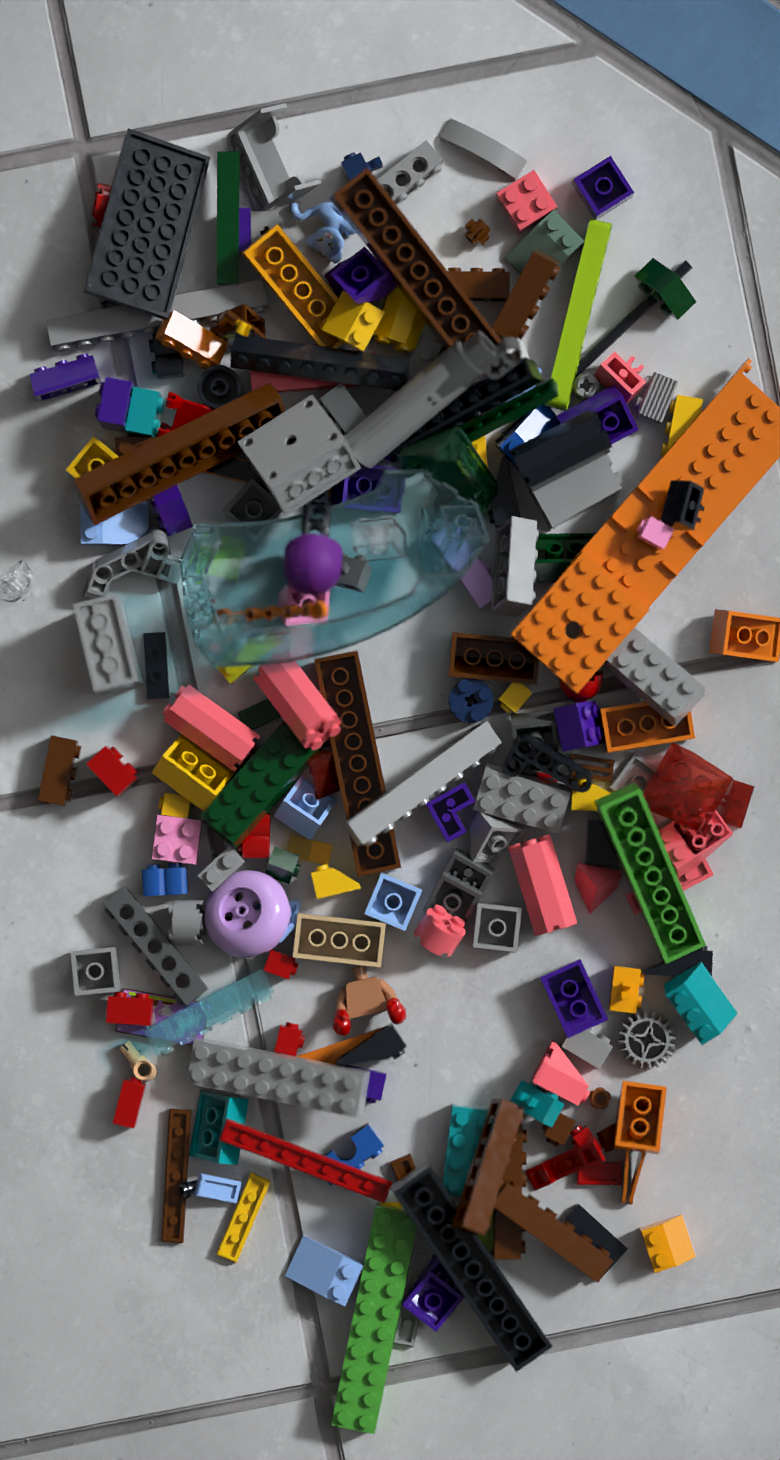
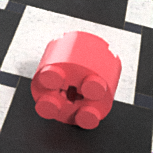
(440, 931)

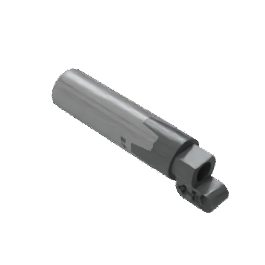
(429, 394)

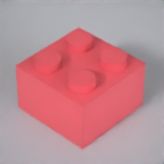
(526, 201)

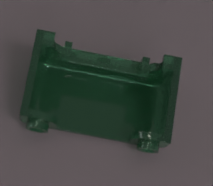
(456, 462)

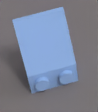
(118, 529)
(324, 1270)

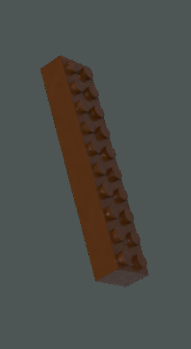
(410, 261)
(175, 455)
(356, 754)

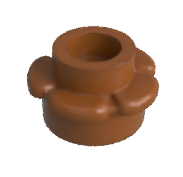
(606, 1097)

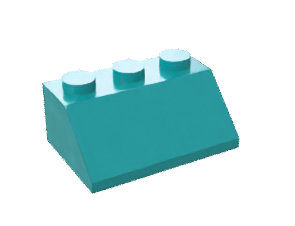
(700, 1002)
(209, 1121)

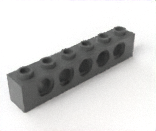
(195, 986)

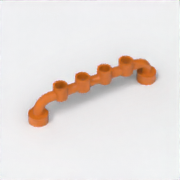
(315, 610)

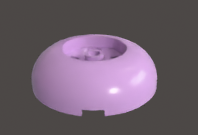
(267, 923)

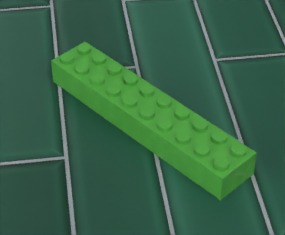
(374, 1320)

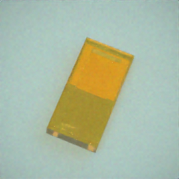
(310, 851)

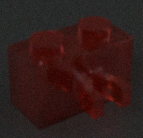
(736, 803)

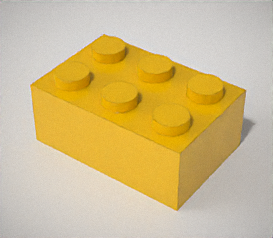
(192, 772)

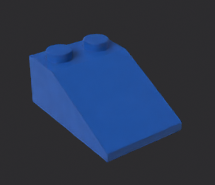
(530, 426)

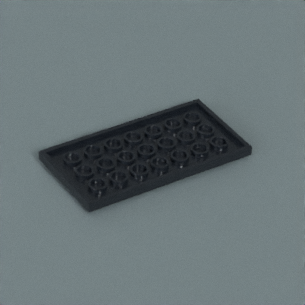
(147, 224)

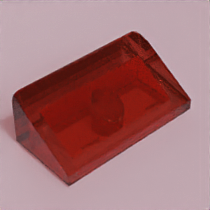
(323, 774)

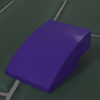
(433, 1295)

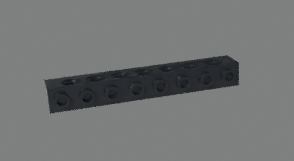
(476, 401)

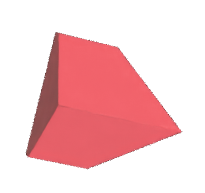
(595, 884)

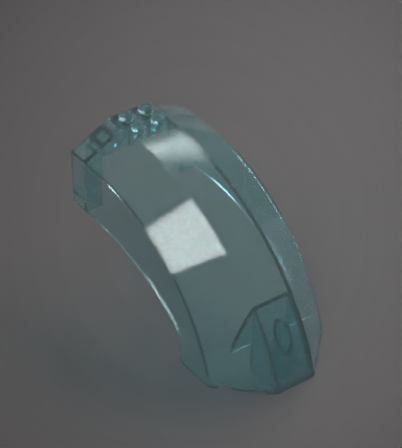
(244, 569)

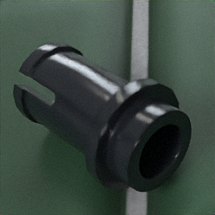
(187, 1188)

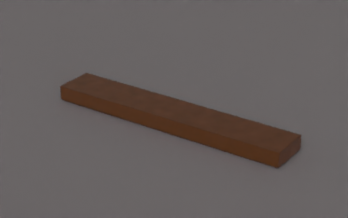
(176, 1172)

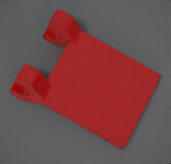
(186, 412)

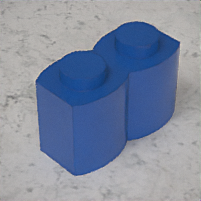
(165, 881)

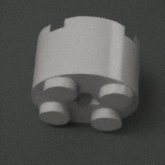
(187, 922)

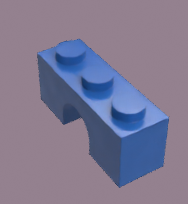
(367, 1145)

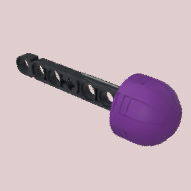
(313, 560)

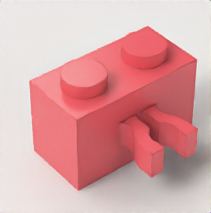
(619, 373)

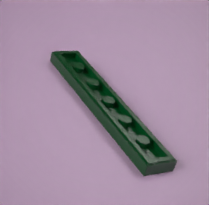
(228, 217)

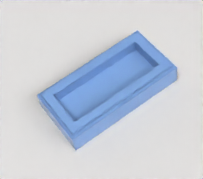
(217, 1188)

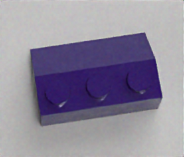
(65, 377)

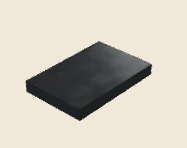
(588, 1225)

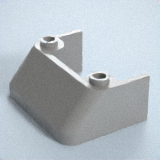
(261, 163)

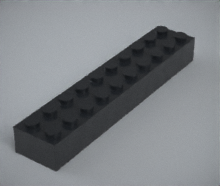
(471, 1267)

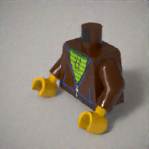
(239, 321)

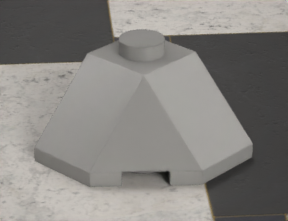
(491, 836)

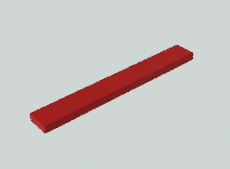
(305, 1160)

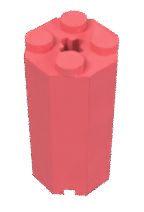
(298, 703)
(210, 727)
(542, 885)

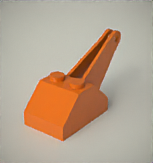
(638, 1126)

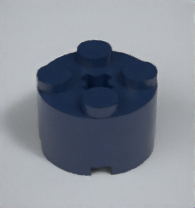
(459, 706)

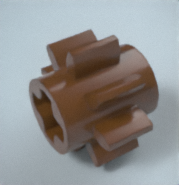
(477, 231)

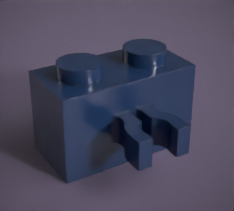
(355, 164)

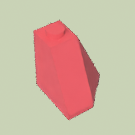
(560, 1076)

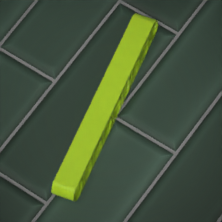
(579, 311)

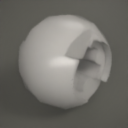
(591, 380)

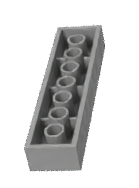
(278, 1077)

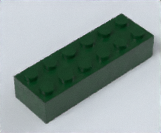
(258, 786)

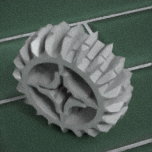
(665, 1044)

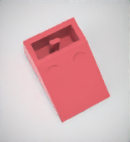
(689, 848)

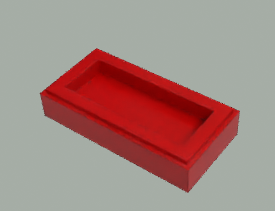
(601, 1174)

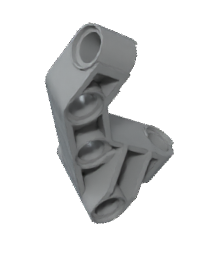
(150, 560)

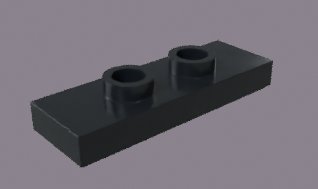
(156, 665)

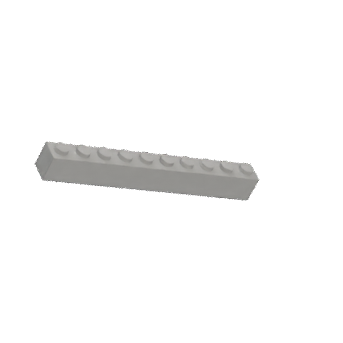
(124, 321)

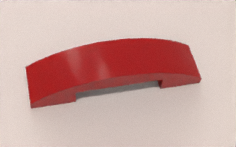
(565, 1164)

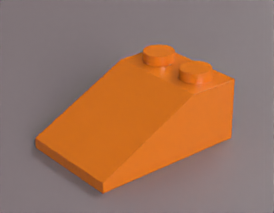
(745, 635)

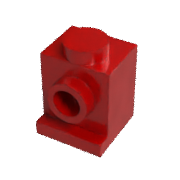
(582, 1135)

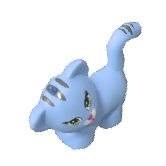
(328, 239)

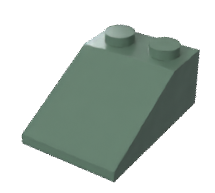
(550, 236)

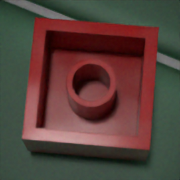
(113, 771)

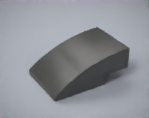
(460, 885)

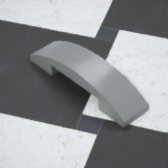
(484, 148)

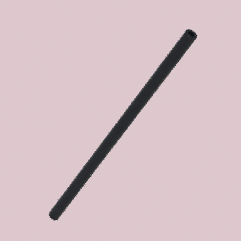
(614, 334)

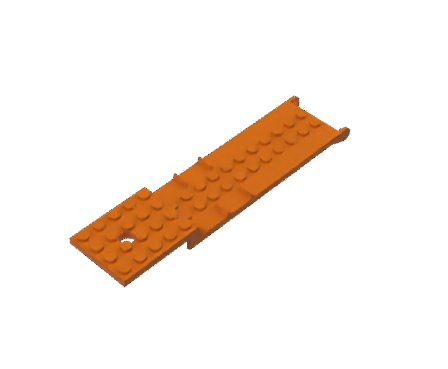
(620, 575)

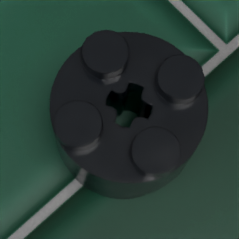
(219, 375)

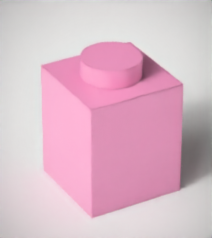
(654, 532)

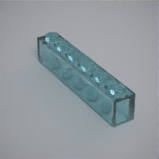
(208, 1011)

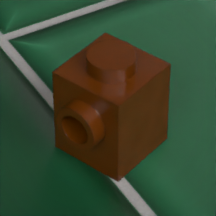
(559, 1131)

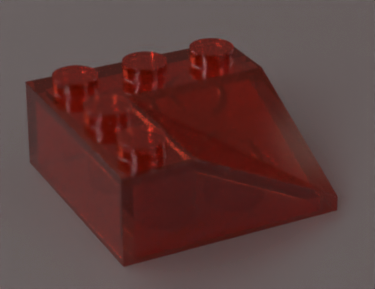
(686, 788)

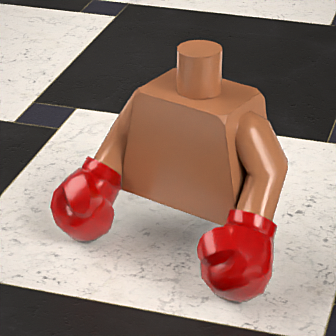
(364, 998)

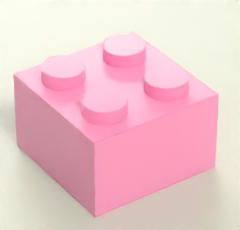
(177, 839)

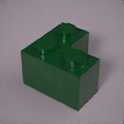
(665, 288)

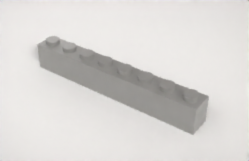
(422, 783)

